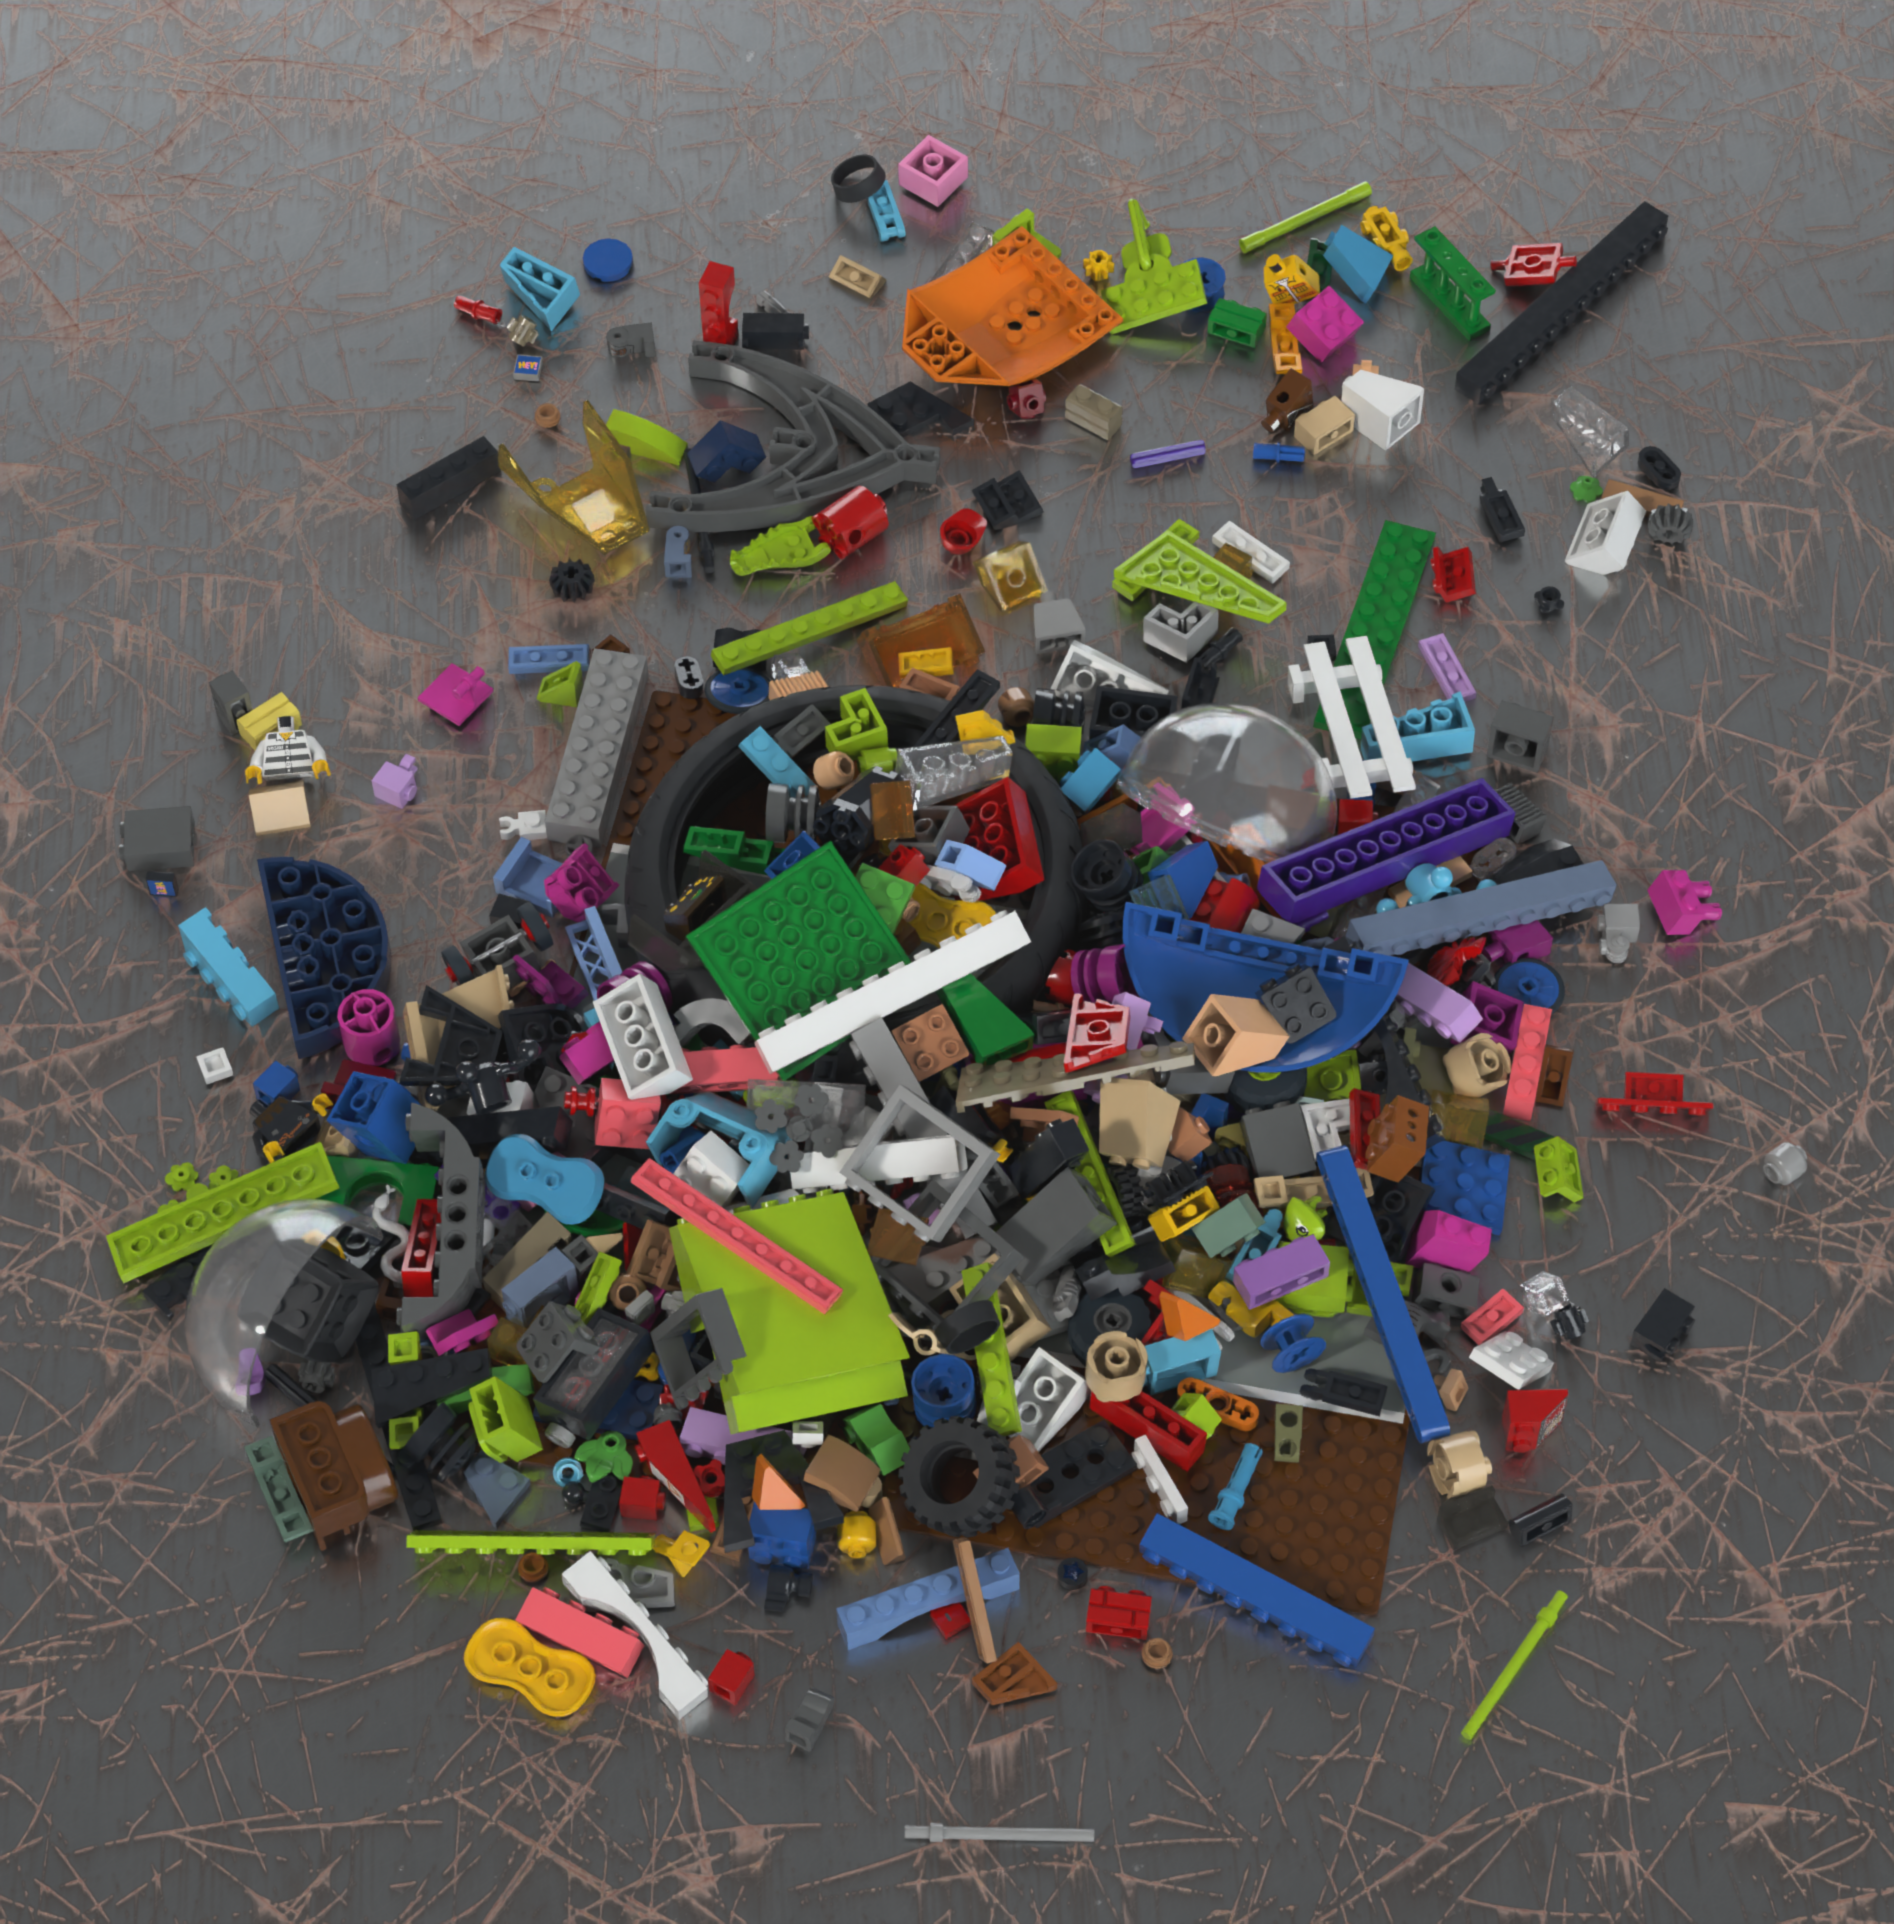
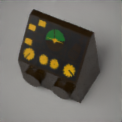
(695, 906)

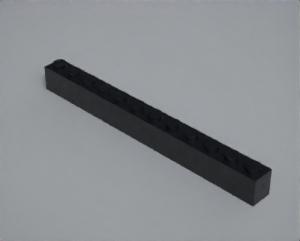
(1561, 303)

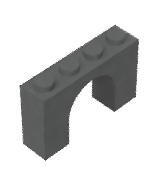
(1189, 1079)

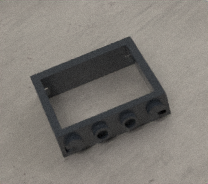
(623, 1204)

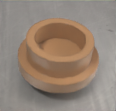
(547, 415)
(1157, 1653)

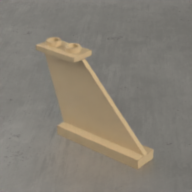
(482, 996)

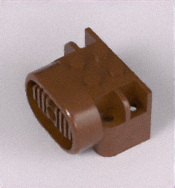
(334, 1465)

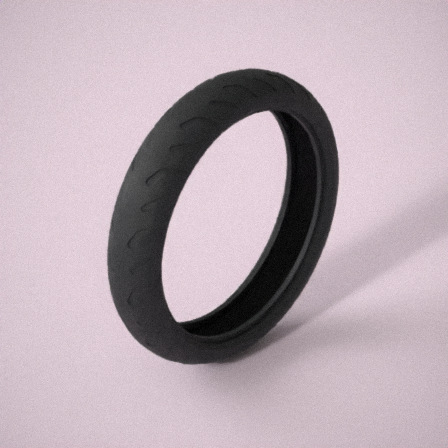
(719, 772)

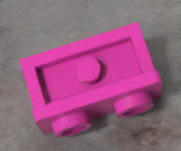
(459, 1330)

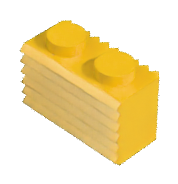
(1184, 1214)

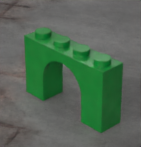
(409, 1179)

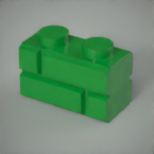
(1237, 322)

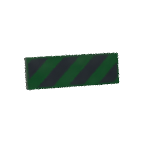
(1513, 1134)

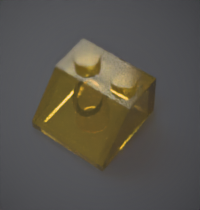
(1011, 575)

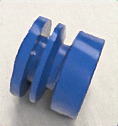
(942, 1389)

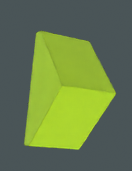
(562, 686)

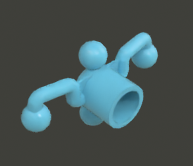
(1428, 884)

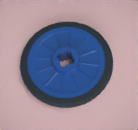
(737, 690)
(1544, 981)

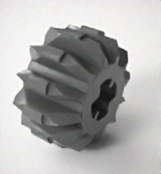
(1670, 523)

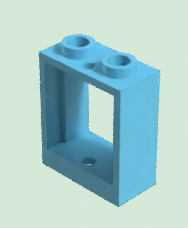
(1178, 1359)

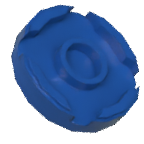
(607, 259)

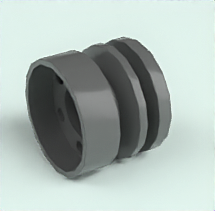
(790, 813)

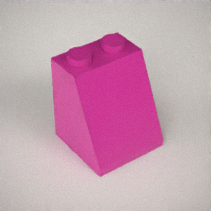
(1448, 1242)

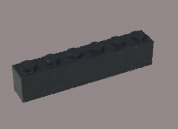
(483, 1132)

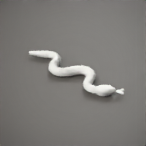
(380, 1205)

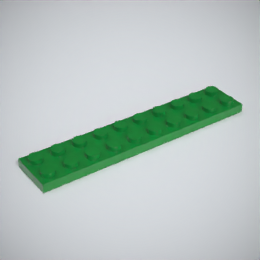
(1383, 608)

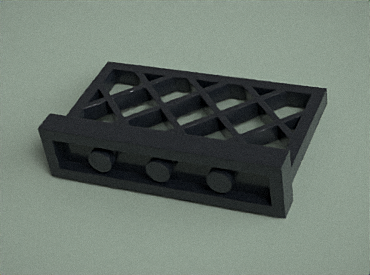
(1048, 1025)

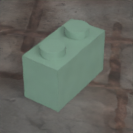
(1228, 1225)

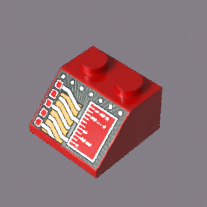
(1531, 1417)

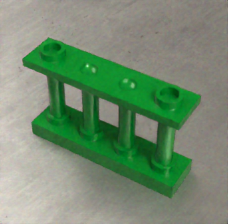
(1441, 290)

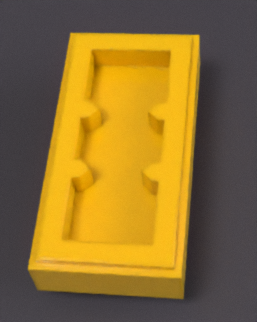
(932, 661)

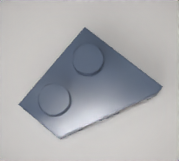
(495, 1486)

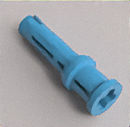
(1232, 1497)

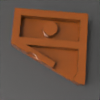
(1013, 1677)

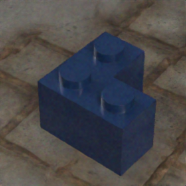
(725, 448)

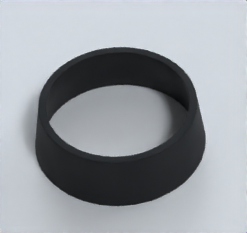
(863, 189)
(968, 1327)

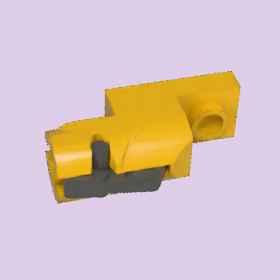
(1233, 1311)

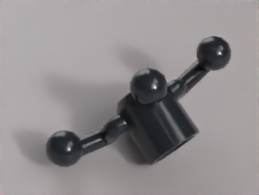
(485, 1081)

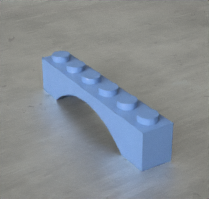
(878, 1614)

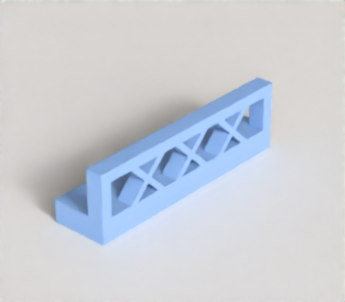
(602, 947)

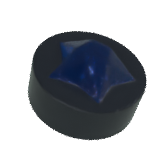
(1072, 1573)

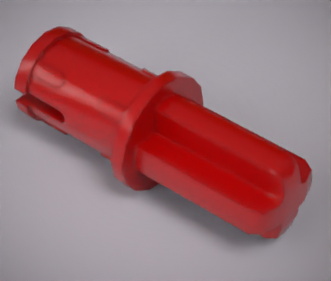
(478, 309)

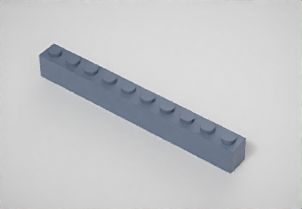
(1484, 910)

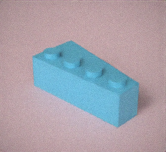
(1429, 732)
(226, 969)

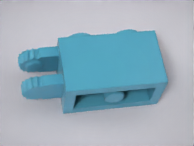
(1261, 1243)

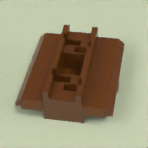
(863, 1211)

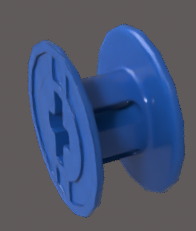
(1213, 281)
(1291, 1339)

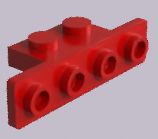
(1653, 1091)

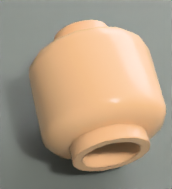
(833, 770)

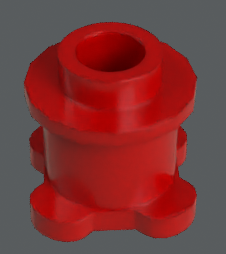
(711, 1472)

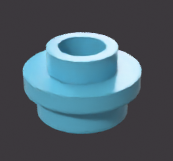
(563, 1463)

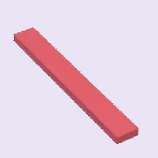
(736, 1236)

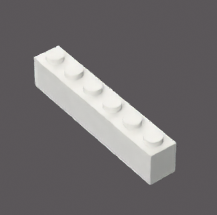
(887, 1162)

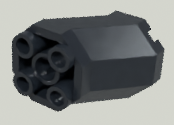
(848, 815)

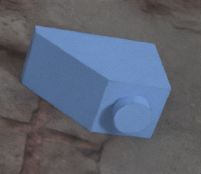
(1114, 744)

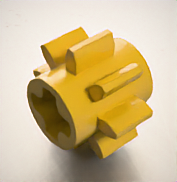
(1098, 265)

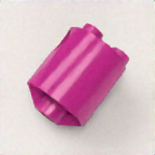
(373, 1032)

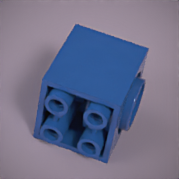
(374, 1116)

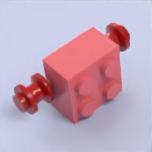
(618, 1118)

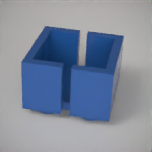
(782, 1537)

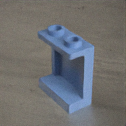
(524, 876)

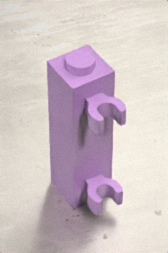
(1138, 1022)

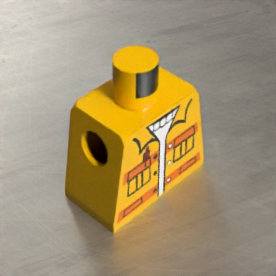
(1290, 279)

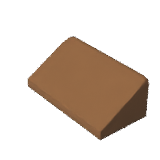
(887, 1532)

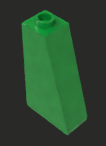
(984, 1021)

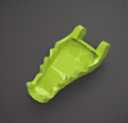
(782, 547)

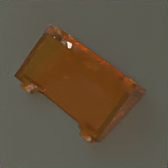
(933, 629)

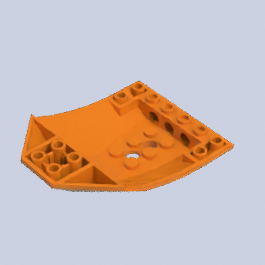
(962, 319)

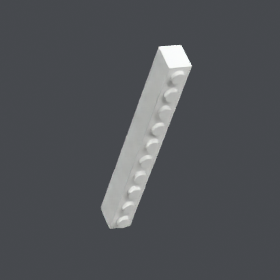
(891, 992)

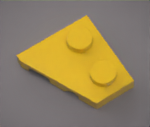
(980, 725)

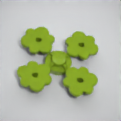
(184, 1178)

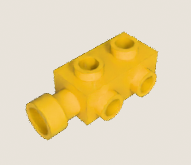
(1384, 232)

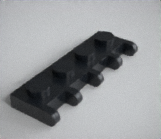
(174, 1283)

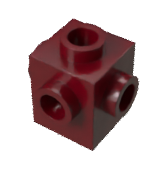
(1027, 399)

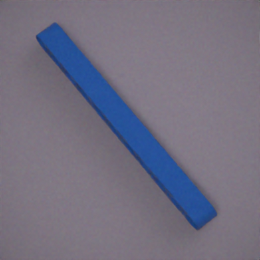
(1383, 1294)

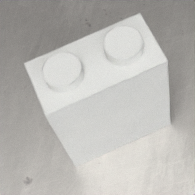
(1382, 406)

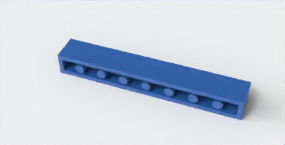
(1256, 1590)

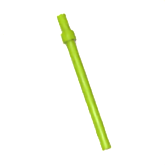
(1545, 1619)

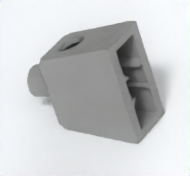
(1056, 624)

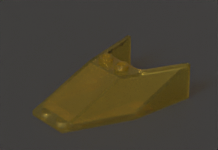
(597, 505)

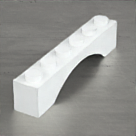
(596, 1588)

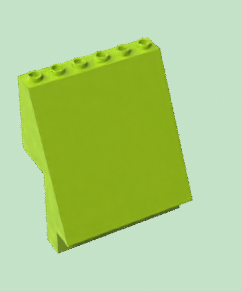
(796, 1355)

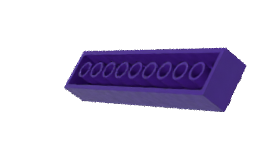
(1384, 851)

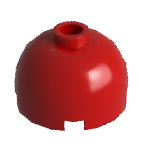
(1060, 981)

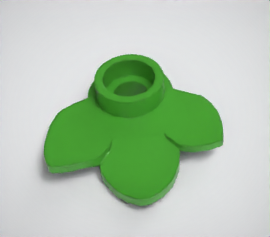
(603, 1459)

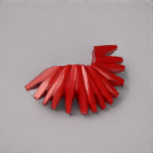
(1448, 962)

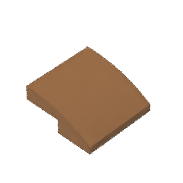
(655, 1257)
(842, 1472)

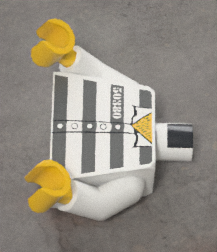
(287, 755)

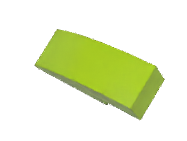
(646, 438)

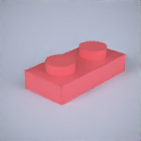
(1492, 1317)

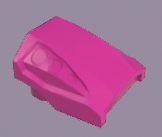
(579, 884)

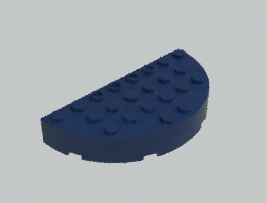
(325, 942)

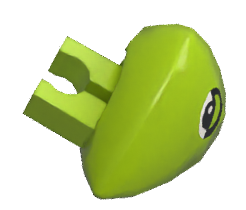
(1303, 1220)

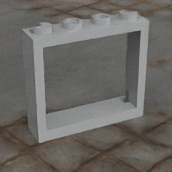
(962, 1193)

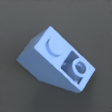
(966, 860)

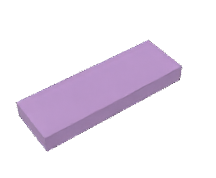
(1446, 667)

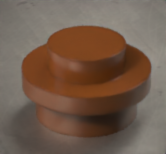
(533, 1567)

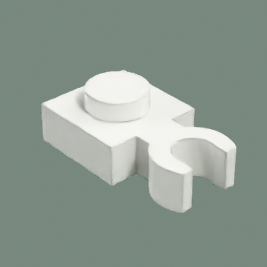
(528, 825)

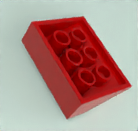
(1004, 830)

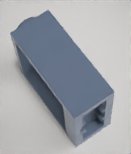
(547, 1280)

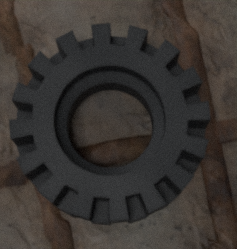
(1126, 1188)

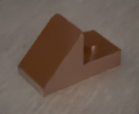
(1554, 1075)

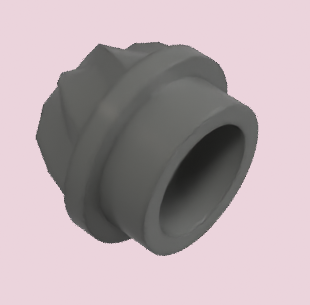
(666, 1412)

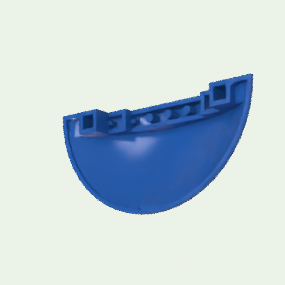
(1185, 961)

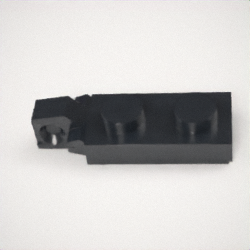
(1500, 511)

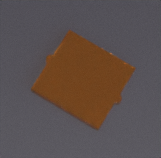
(893, 1240)

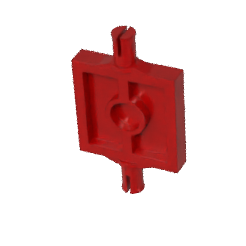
(1533, 264)

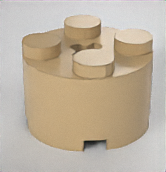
(1477, 1066)
(1116, 1367)
(1458, 1464)

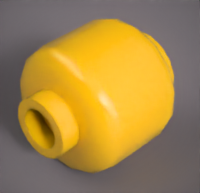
(856, 1534)

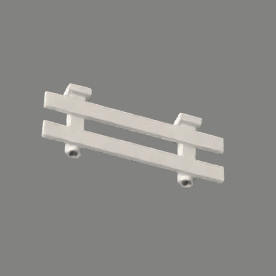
(1327, 682)

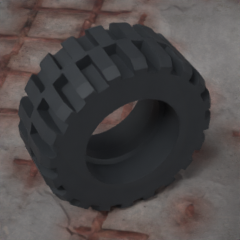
(924, 1469)

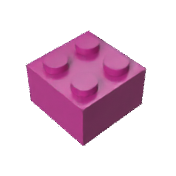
(1325, 324)

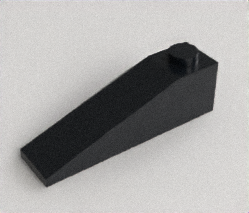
(1538, 860)

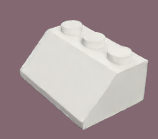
(1606, 534)

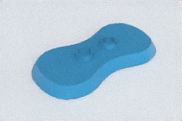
(560, 1185)

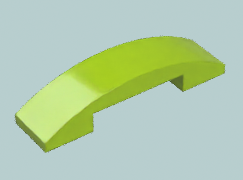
(404, 1349)

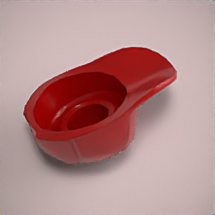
(962, 531)

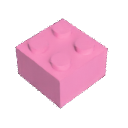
(933, 170)

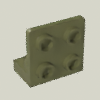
(1428, 1062)

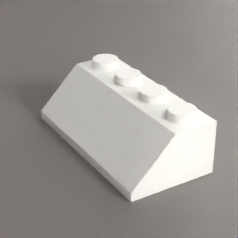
(642, 1039)

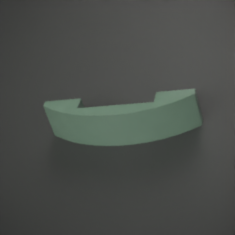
(278, 1489)

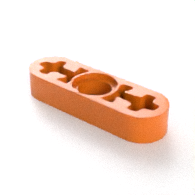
(1212, 1392)

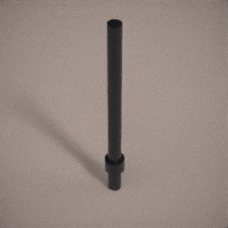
(705, 547)

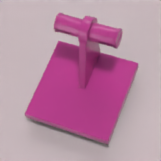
(456, 693)

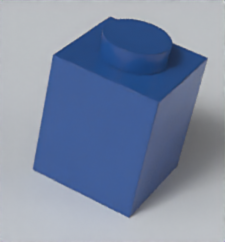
(276, 1082)

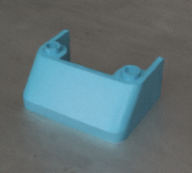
(731, 1120)

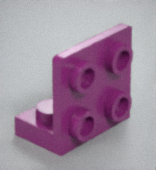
(551, 983)

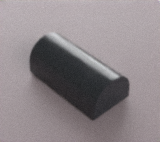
(1541, 1519)

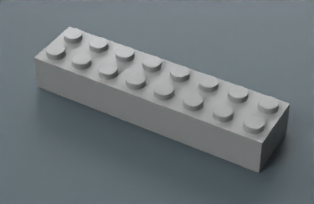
(597, 747)
(889, 1070)

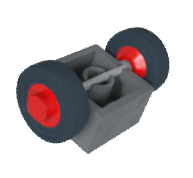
(498, 946)

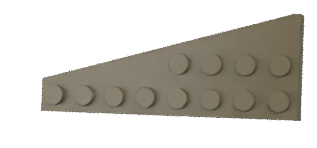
(1047, 1076)

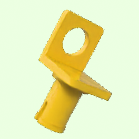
(682, 1551)

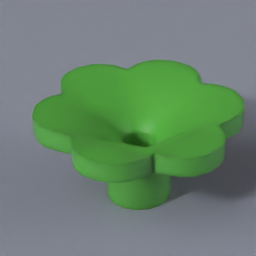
(1586, 489)

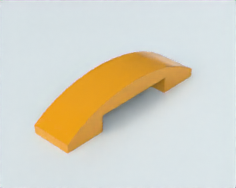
(1283, 342)

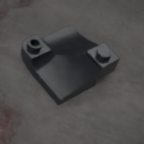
(547, 1025)
(1395, 1210)
(1129, 1268)

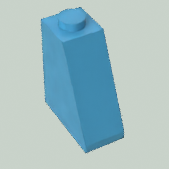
(1356, 261)

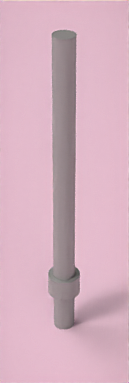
(937, 1832)

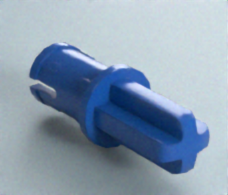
(1278, 452)

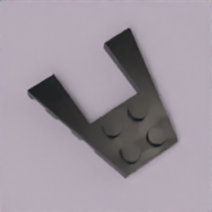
(739, 1480)

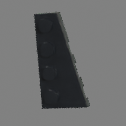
(424, 1382)

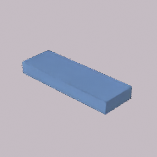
(546, 658)

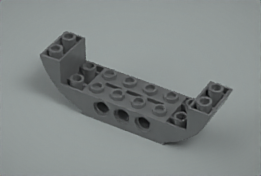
(460, 1227)

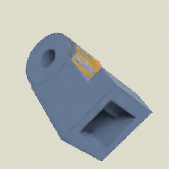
(676, 559)

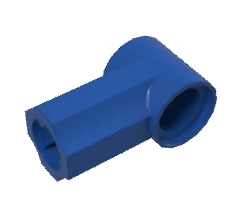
(676, 1153)

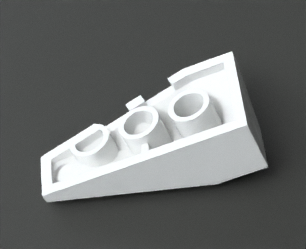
(1088, 668)

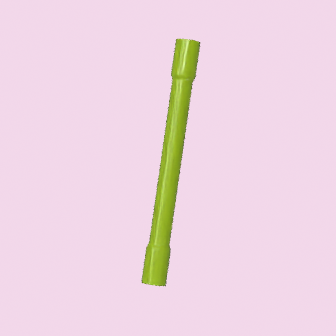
(1261, 237)

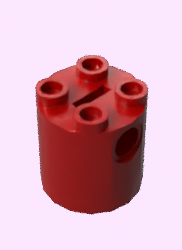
(851, 521)

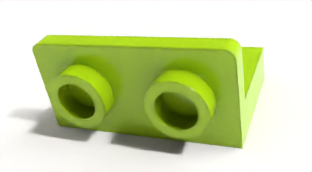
(1558, 1169)

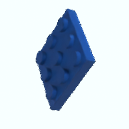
(1467, 1182)

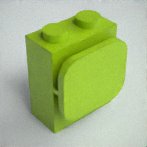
(1327, 1295)
(503, 1421)

